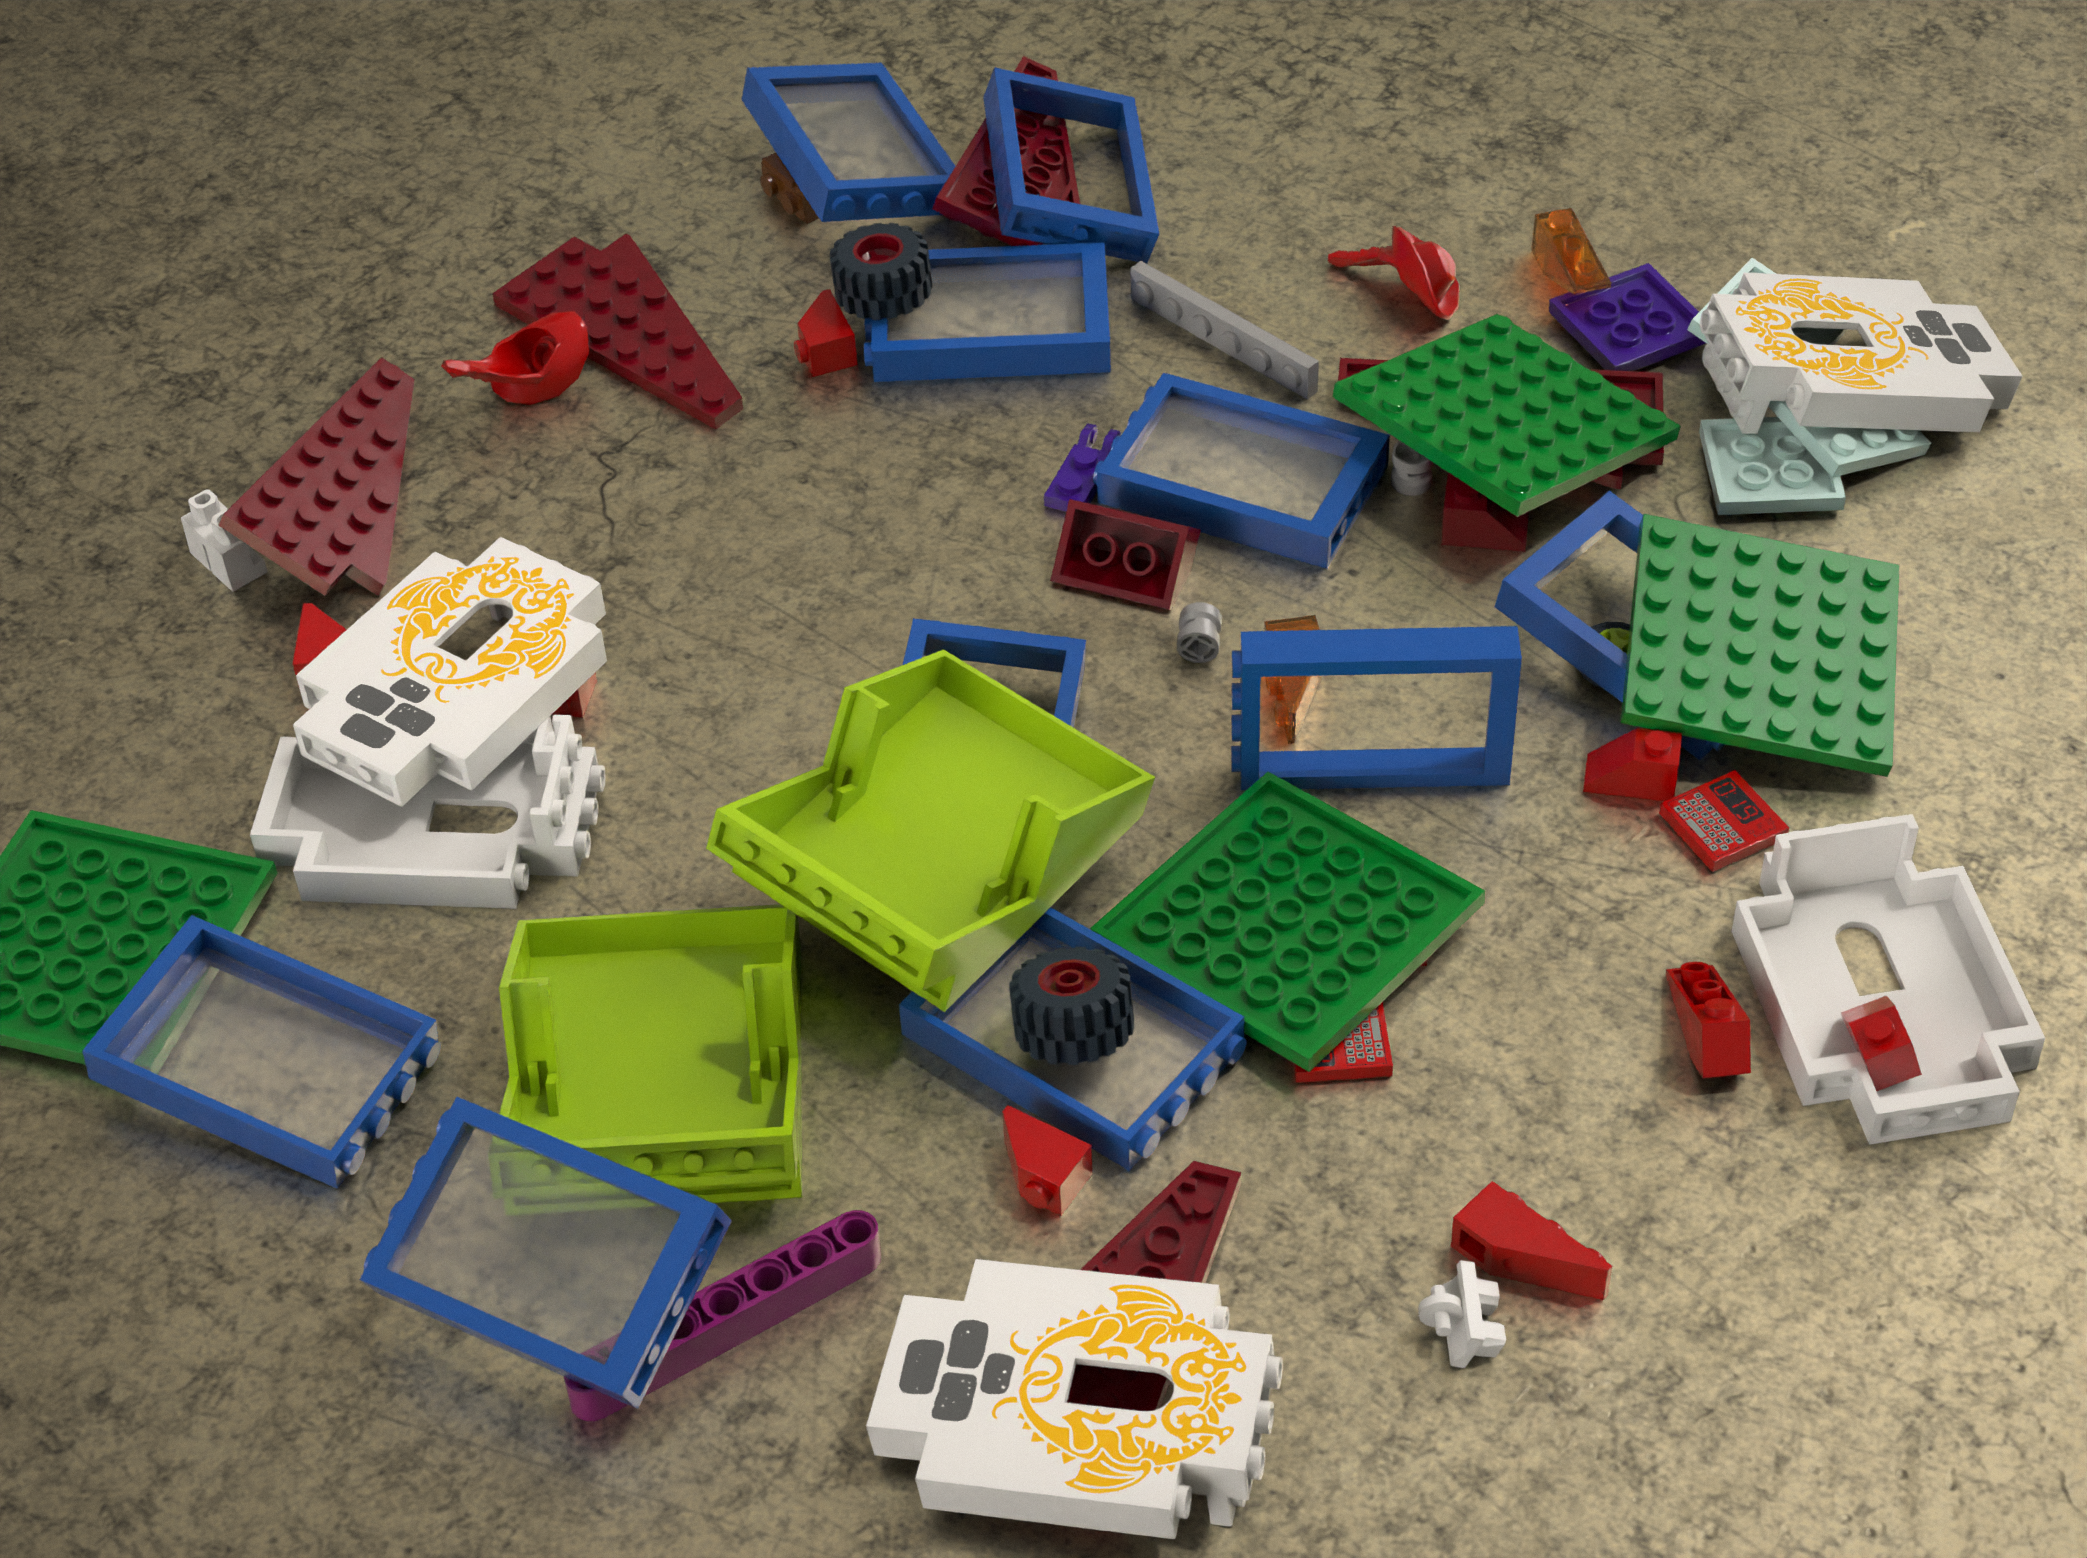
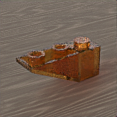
(1567, 253)
(1292, 693)

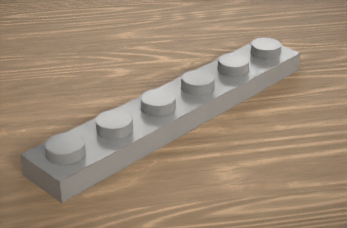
(1224, 330)

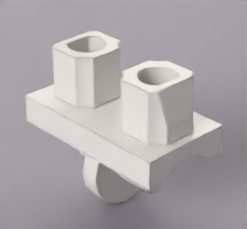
(1457, 1313)

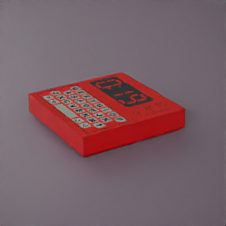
(1723, 820)
(1358, 1056)

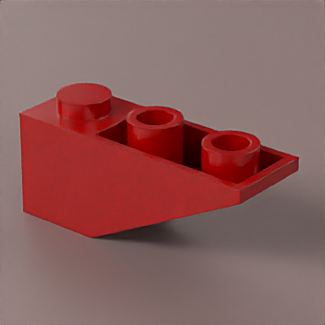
(1710, 1020)
(1523, 1246)

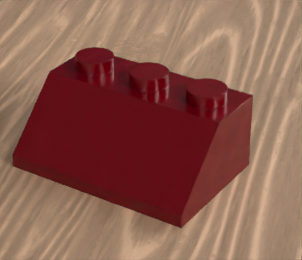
(1479, 522)
(1124, 554)

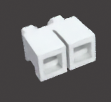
(216, 548)

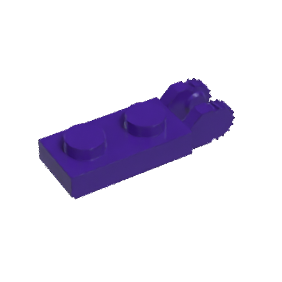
(1076, 474)

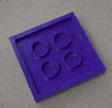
(1630, 322)

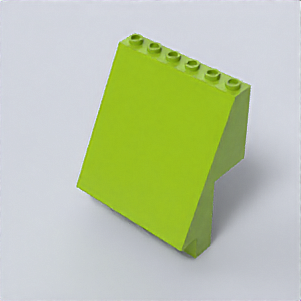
(934, 823)
(663, 1044)

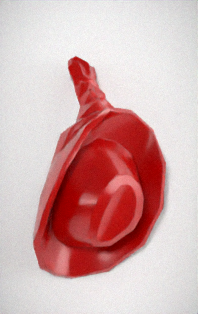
(1421, 266)
(532, 362)

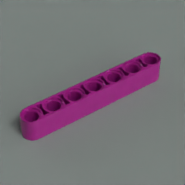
(751, 1305)

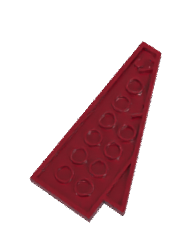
(1045, 161)
(629, 323)

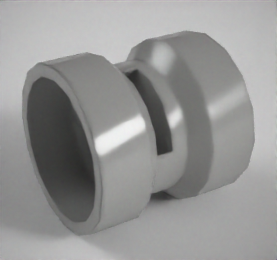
(1411, 471)
(1199, 632)

